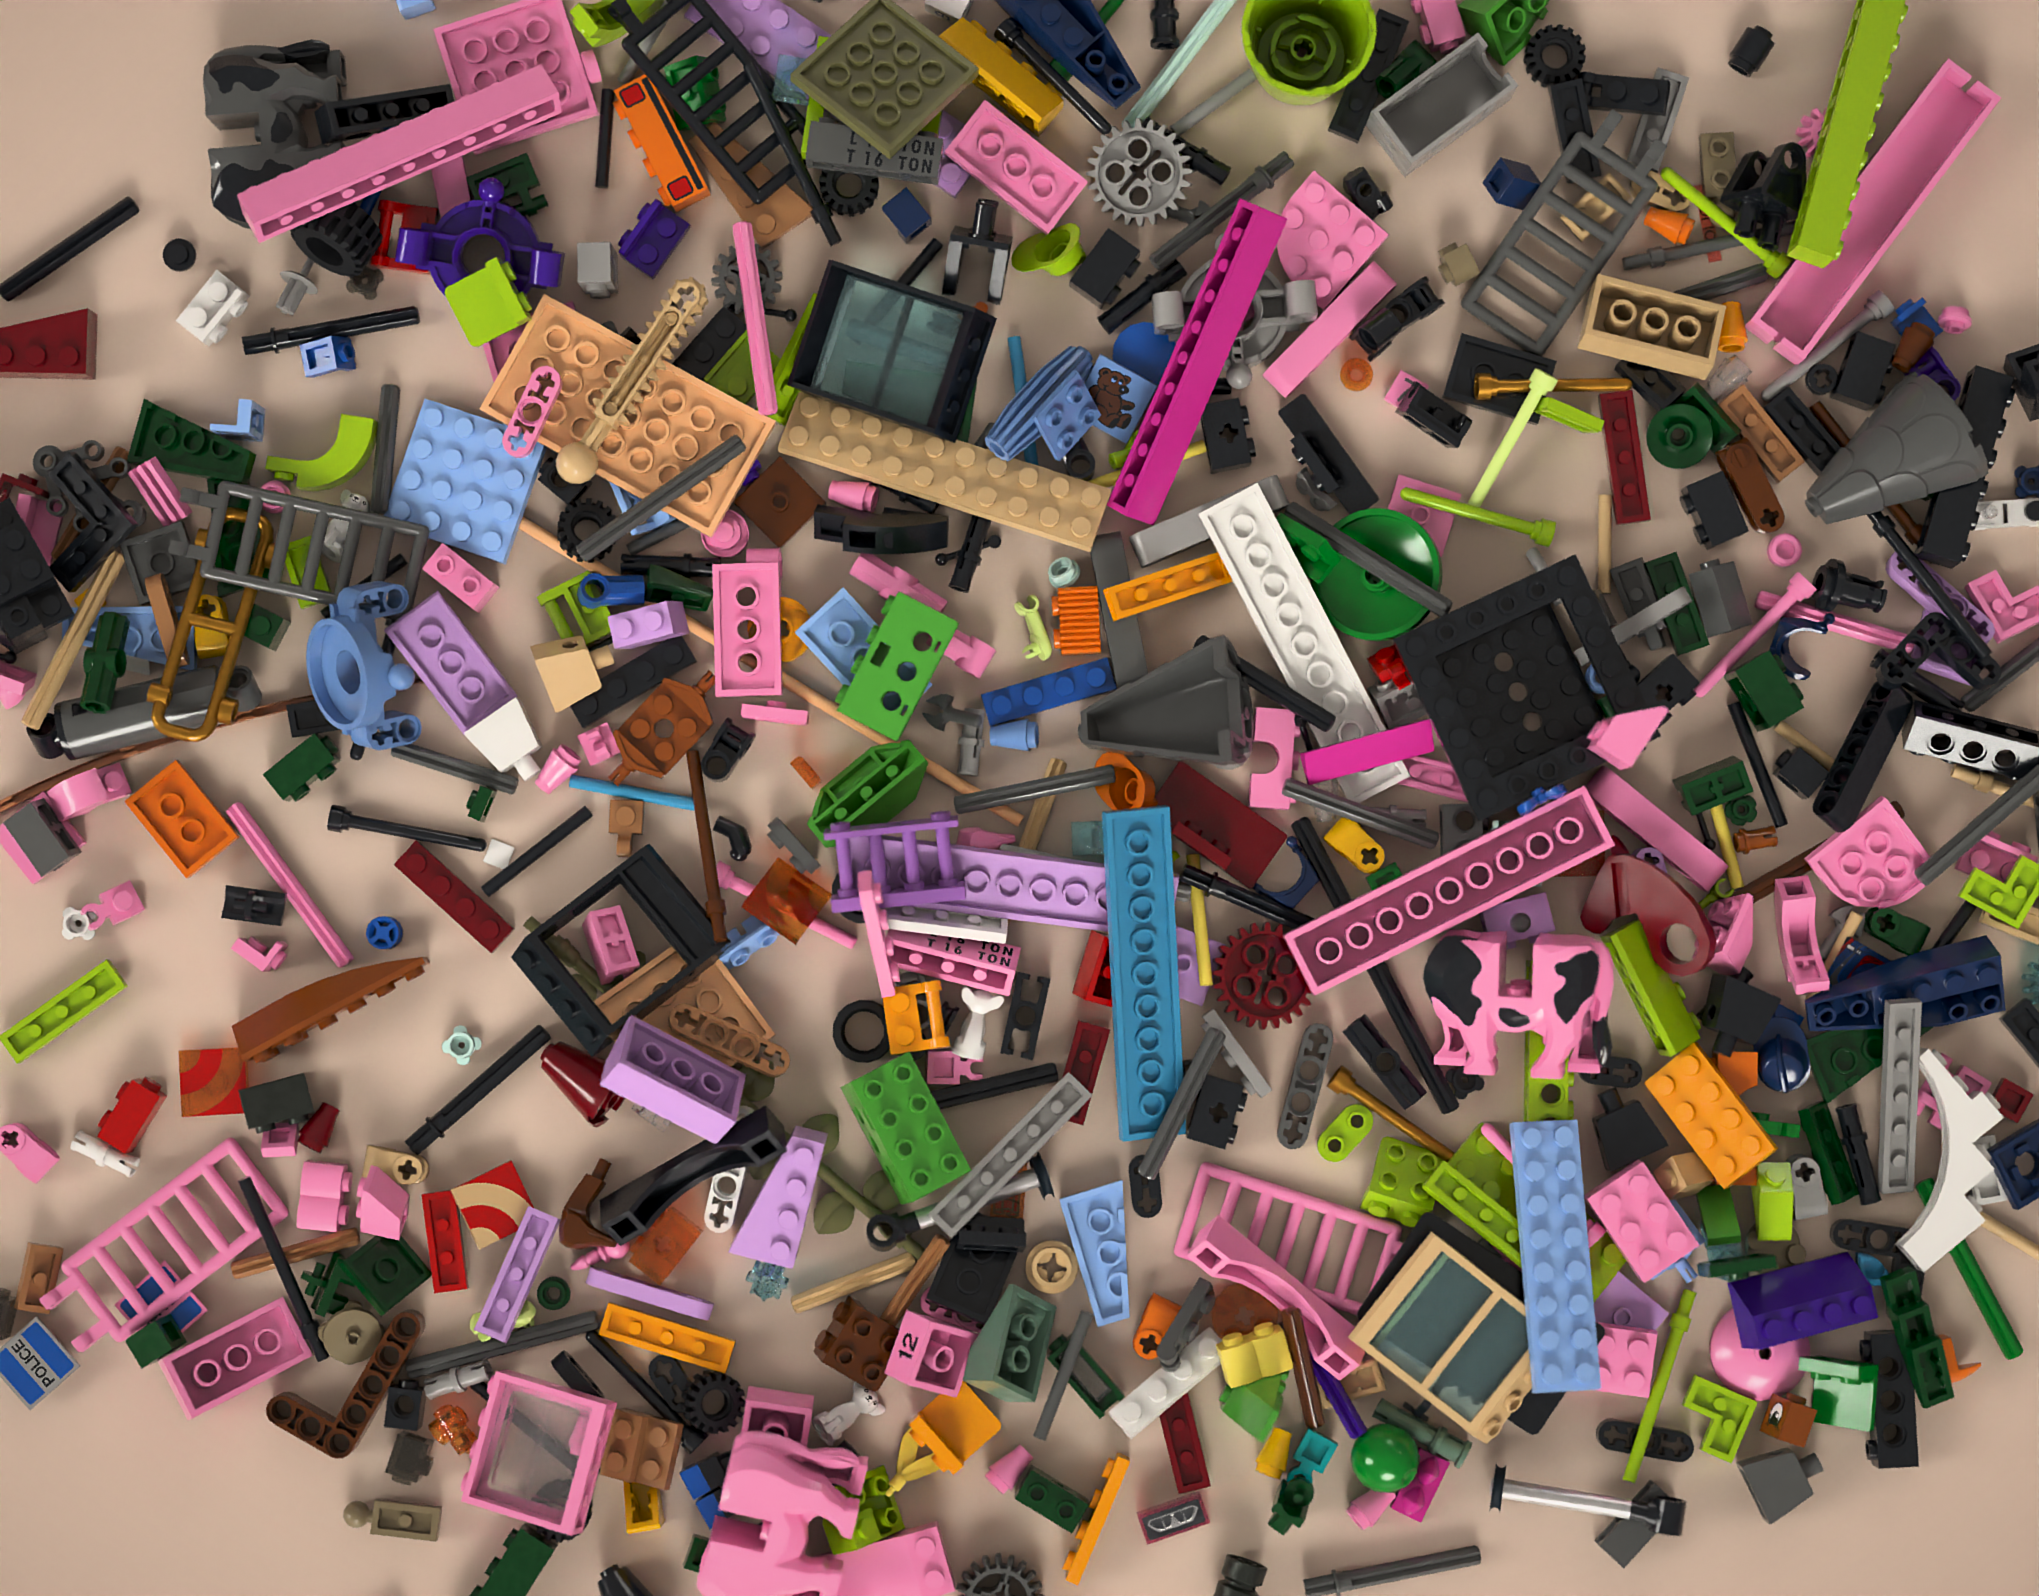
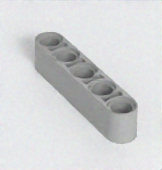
(1187, 528)

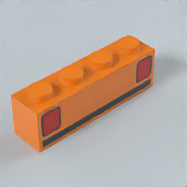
(661, 142)

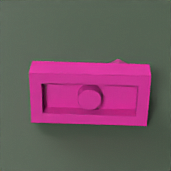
(1417, 1496)

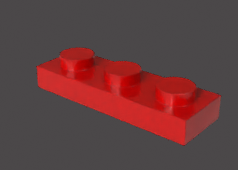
(445, 1242)

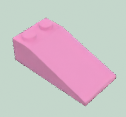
(235, 1358)
(898, 1565)

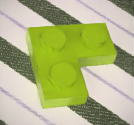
(2005, 900)
(1729, 1416)

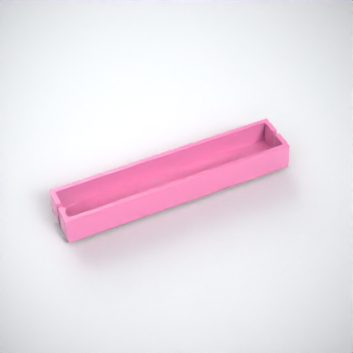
(1888, 196)

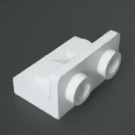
(213, 309)

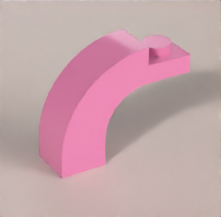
(1797, 935)

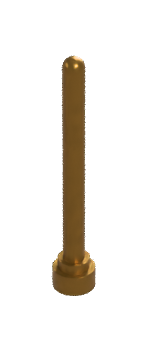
(1488, 385)
(1344, 1082)

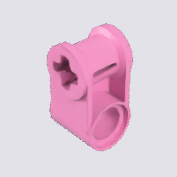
(31, 1155)

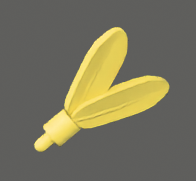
(906, 1467)

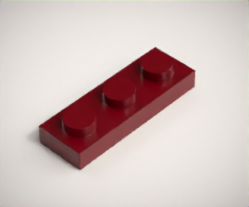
(1085, 1060)
(1184, 1447)

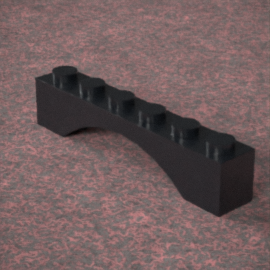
(639, 1203)

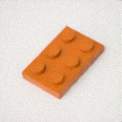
(182, 819)

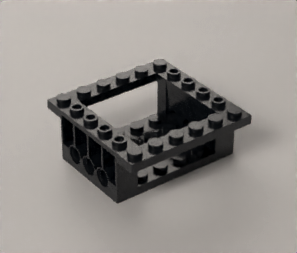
(1470, 698)

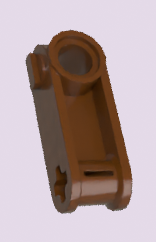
(1750, 485)

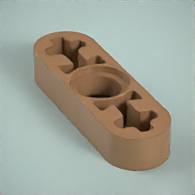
(164, 612)

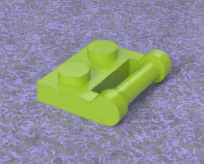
(591, 621)

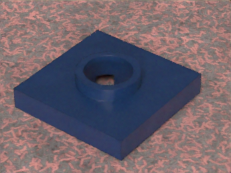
(2018, 1188)

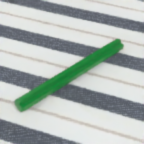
(1979, 1288)

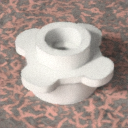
(71, 930)

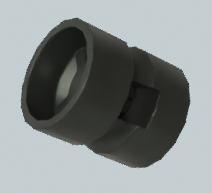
(1240, 1577)

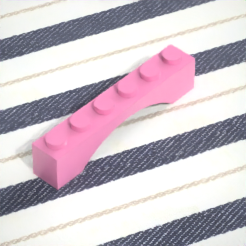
(1231, 1256)

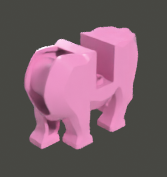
(786, 1489)

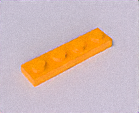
(1166, 586)
(667, 1337)
(1090, 1530)

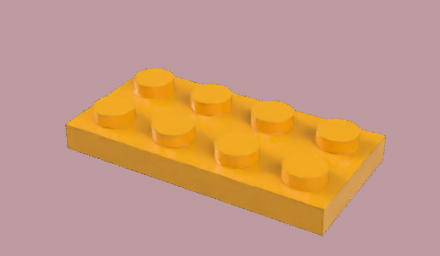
(1710, 1115)

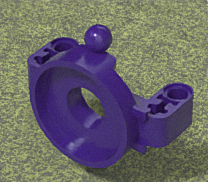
(442, 245)

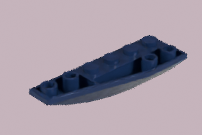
(1080, 42)
(1949, 980)

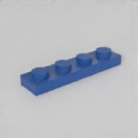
(1048, 692)

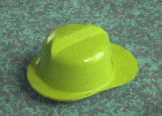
(1053, 252)

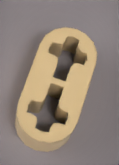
(1658, 199)

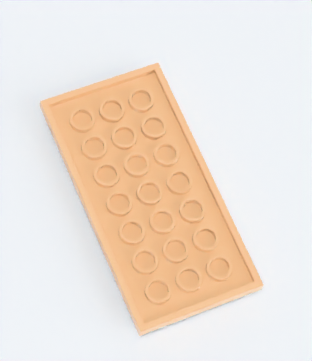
(668, 434)

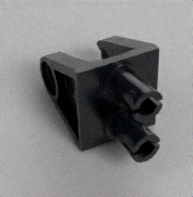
(1769, 197)
(982, 235)

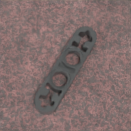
(1309, 1087)

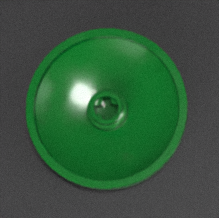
(1364, 603)

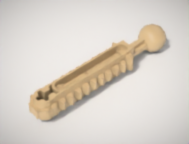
(578, 460)

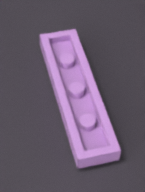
(517, 1274)

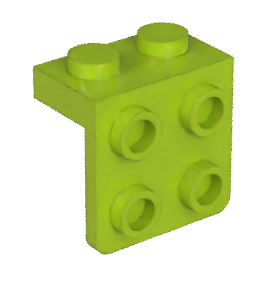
(488, 302)
(1398, 1180)

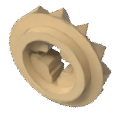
(1061, 1279)

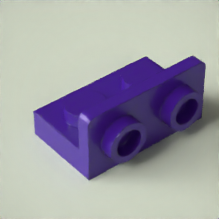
(652, 238)

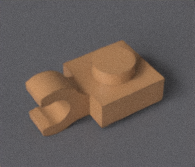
(626, 820)

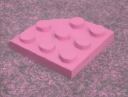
(1326, 238)
(1871, 860)

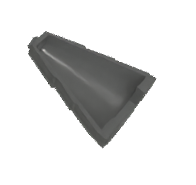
(1899, 454)
(1179, 711)

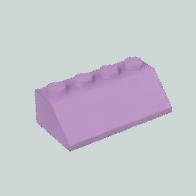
(674, 1080)

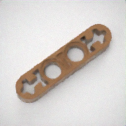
(731, 1035)

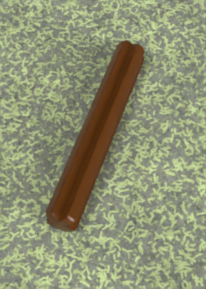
(1303, 1367)

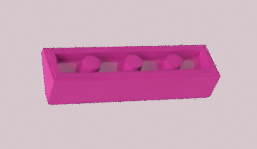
(1367, 751)

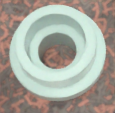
(1063, 572)

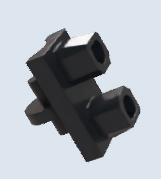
(254, 905)

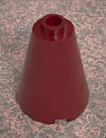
(579, 1080)

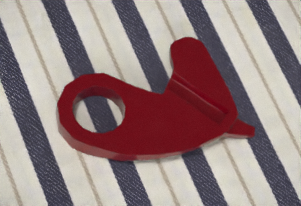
(1638, 887)

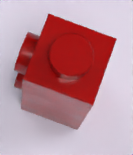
(132, 1114)

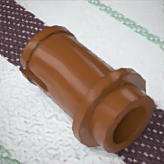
(1753, 839)

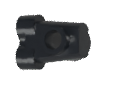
(1370, 198)

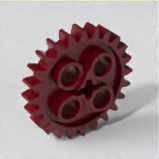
(1236, 965)

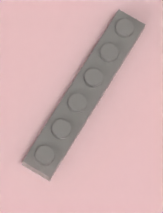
(1899, 1095)
(1009, 1155)

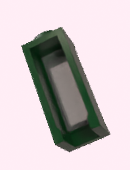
(1087, 1377)

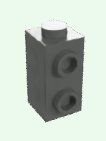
(1720, 598)

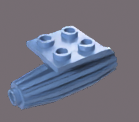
(1049, 405)

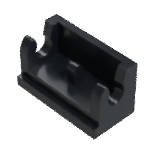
(1434, 416)

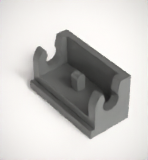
(42, 837)

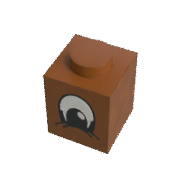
(1788, 1419)

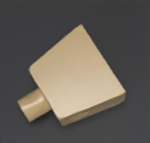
(570, 669)

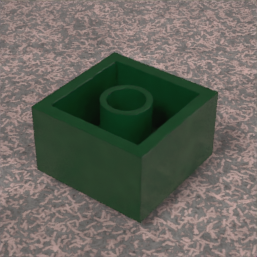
(1765, 690)

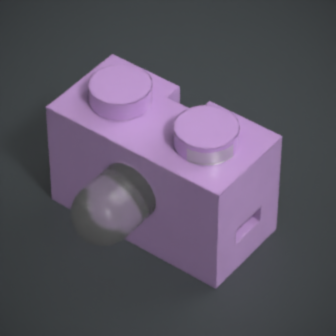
(1520, 918)

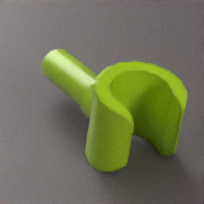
(1715, 894)

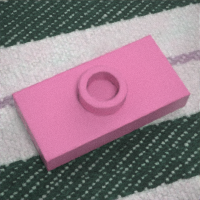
(775, 712)

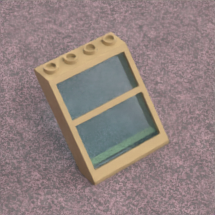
(1452, 1338)

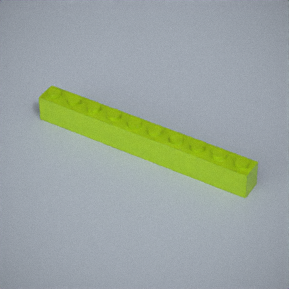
(1846, 130)

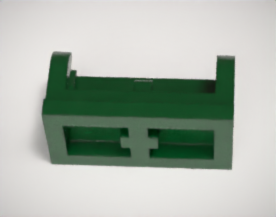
(1713, 785)

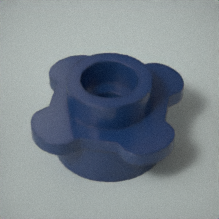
(2023, 487)

